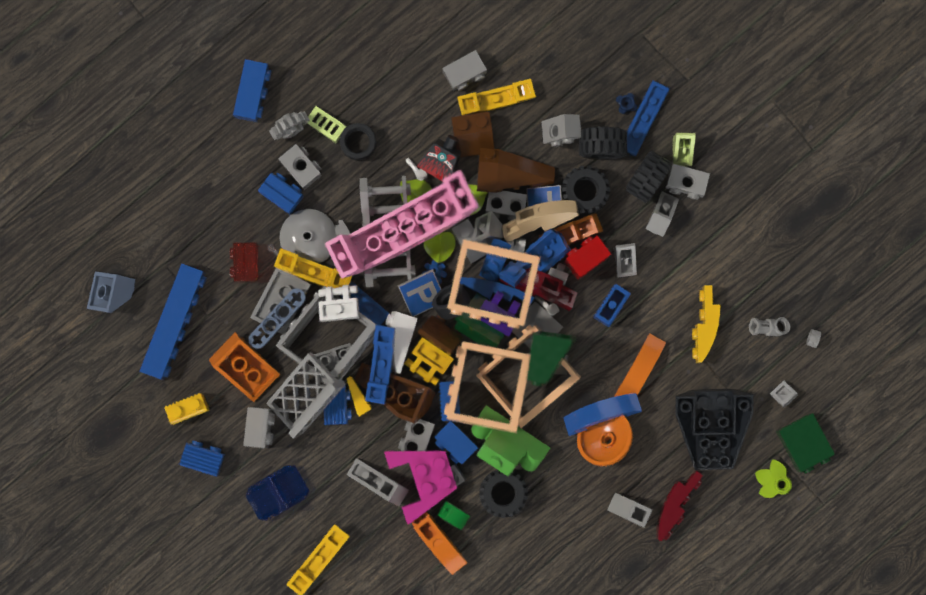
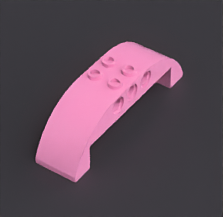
(403, 227)

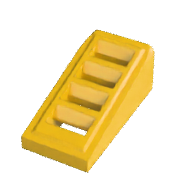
(358, 398)

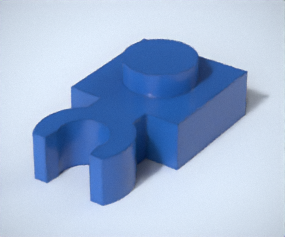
(514, 272)

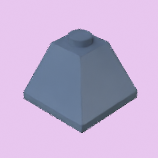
(109, 292)

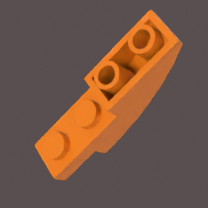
(439, 543)

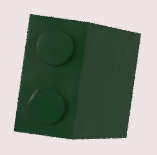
(546, 355)

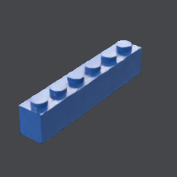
(172, 322)

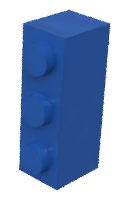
(252, 91)

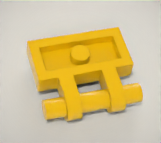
(433, 357)

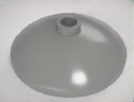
(310, 222)

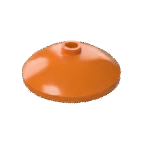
(594, 440)

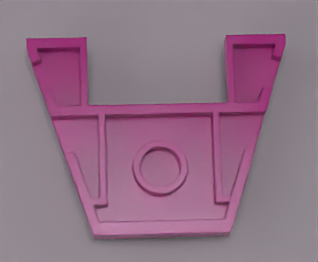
(431, 476)

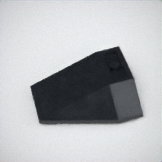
(714, 425)

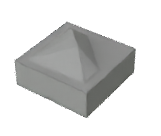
(784, 394)

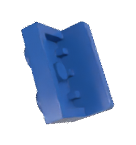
(550, 249)

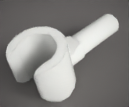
(420, 174)
(551, 309)

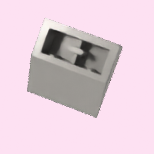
(258, 427)

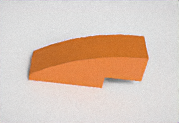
(580, 229)

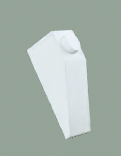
(404, 328)

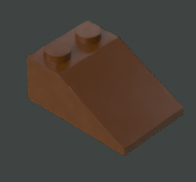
(441, 335)

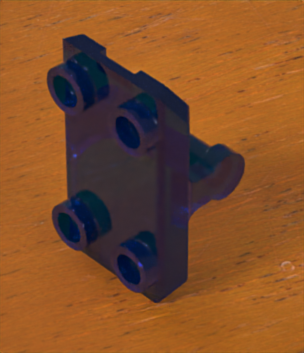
(277, 492)

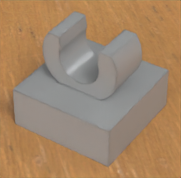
(559, 272)

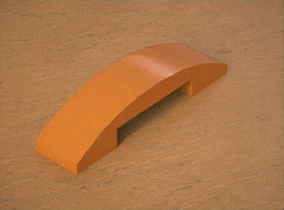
(641, 366)

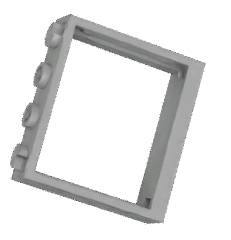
(351, 355)

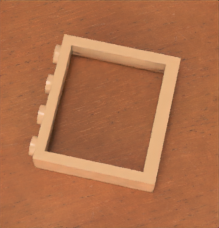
(493, 317)
(513, 345)
(454, 388)

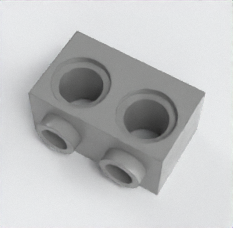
(506, 199)
(421, 440)

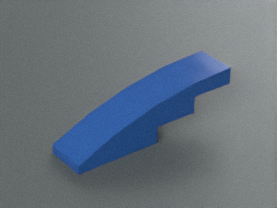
(488, 288)

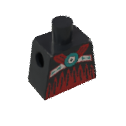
(441, 158)

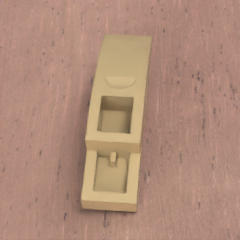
(543, 215)

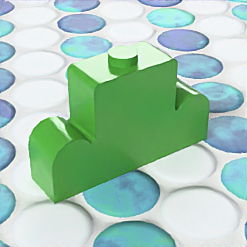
(507, 449)

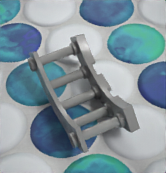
(369, 210)

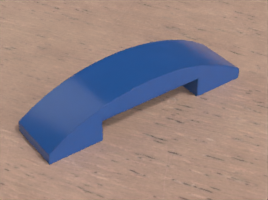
(381, 364)
(602, 411)

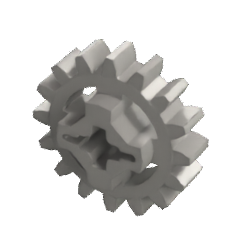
(289, 125)

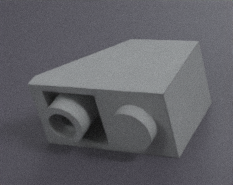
(629, 510)

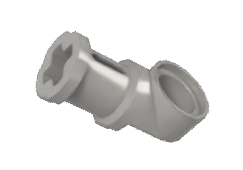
(761, 326)

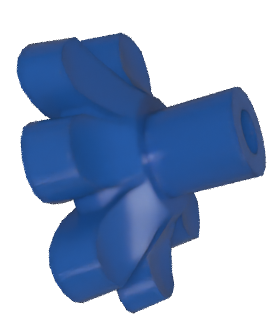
(439, 270)

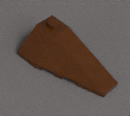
(506, 170)
(404, 397)

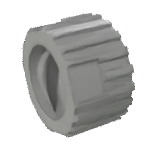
(813, 338)

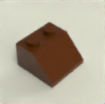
(473, 133)

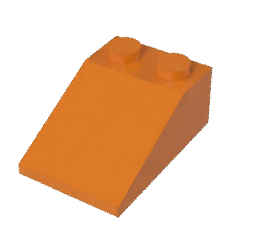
(244, 367)

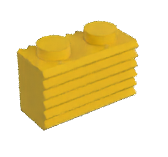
(186, 408)

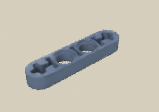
(280, 321)

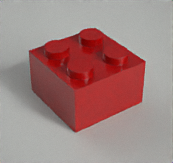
(587, 257)

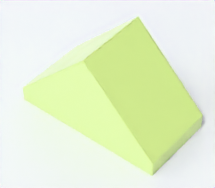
(683, 148)

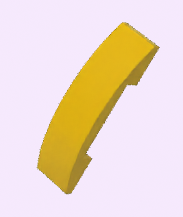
(496, 98)
(309, 270)
(318, 560)

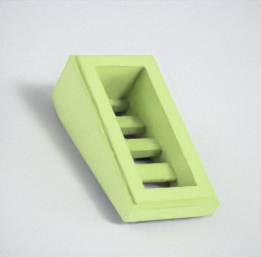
(337, 134)

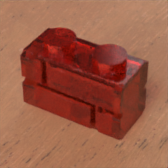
(244, 262)

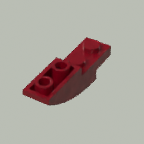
(548, 288)
(671, 512)

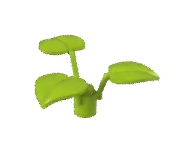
(443, 244)

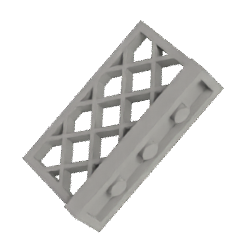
(312, 409)

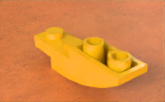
(705, 333)

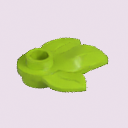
(770, 479)

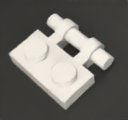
(338, 309)

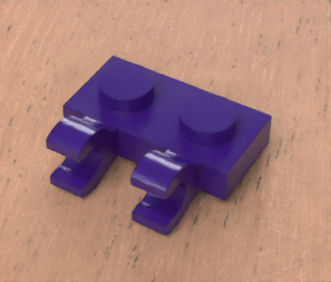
(493, 307)

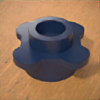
(626, 98)

